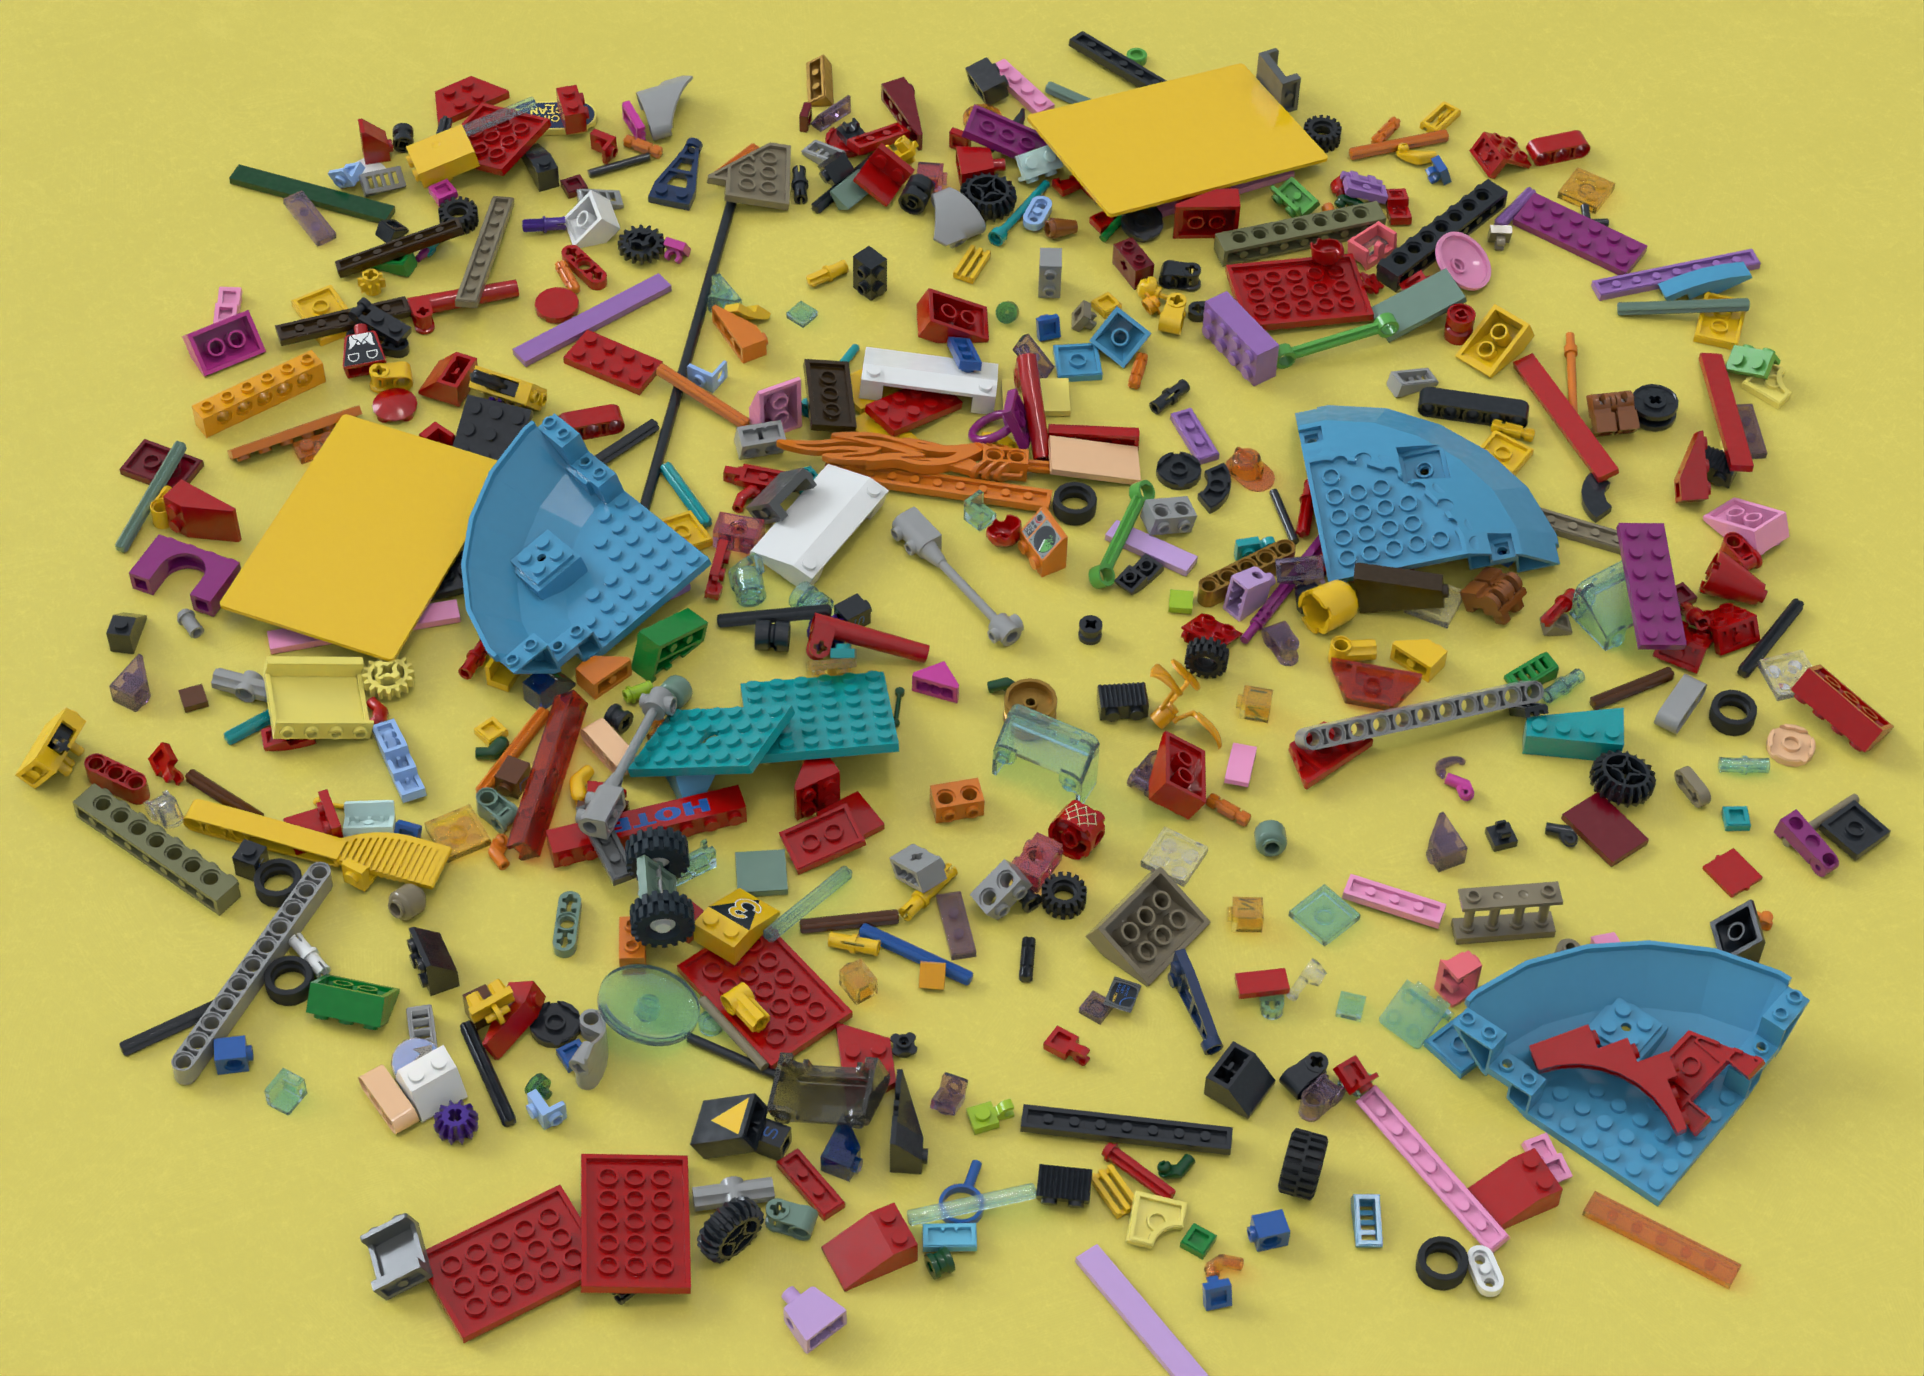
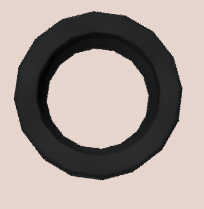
(1074, 516)
(1730, 726)
(272, 868)
(281, 966)
(1442, 1245)

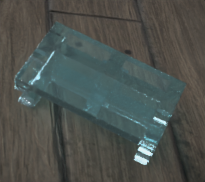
(700, 862)

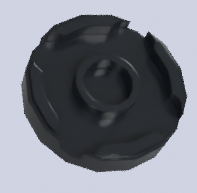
(1143, 224)
(1178, 470)
(556, 1024)

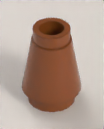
(1058, 227)

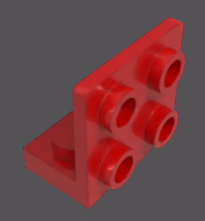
(1496, 151)
(883, 174)
(1732, 628)
(1694, 652)
(319, 819)

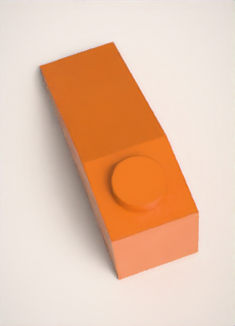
(740, 334)

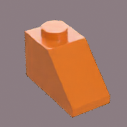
(602, 674)

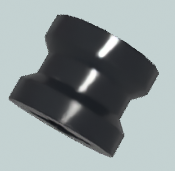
(1090, 630)
(618, 718)

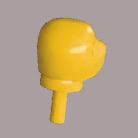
(1150, 286)

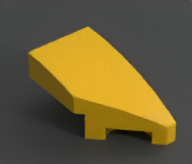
(752, 312)

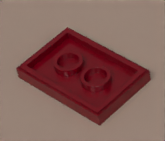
(148, 458)
(1605, 829)

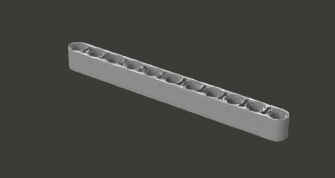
(1409, 717)
(288, 920)

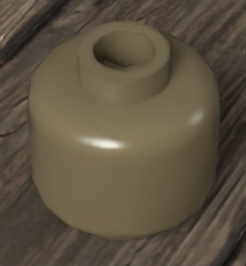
(407, 902)

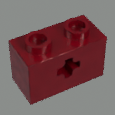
(1132, 261)

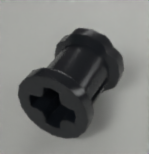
(1030, 901)

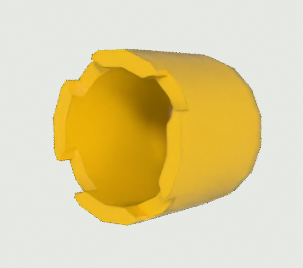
(1328, 606)

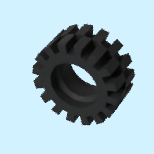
(1326, 126)
(460, 207)
(1211, 666)
(1067, 884)

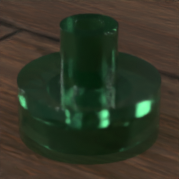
(1007, 312)
(540, 1083)

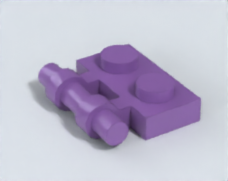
(1364, 187)

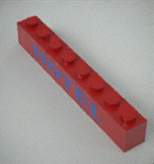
(687, 814)

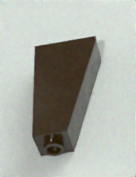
(1397, 589)

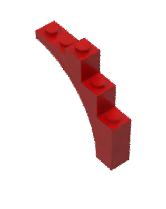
(1651, 1075)

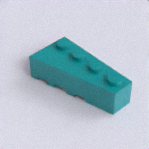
(1575, 734)

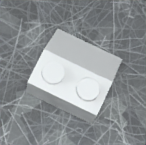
(591, 221)
(431, 1083)

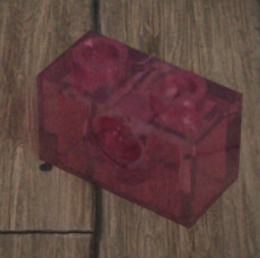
(739, 530)
(1045, 853)

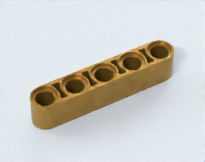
(1214, 587)

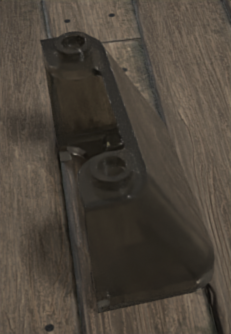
(827, 1092)

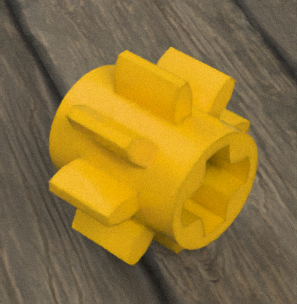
(371, 282)

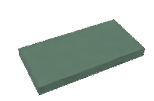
(1421, 302)

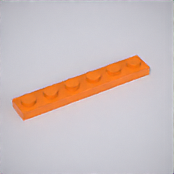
(286, 437)

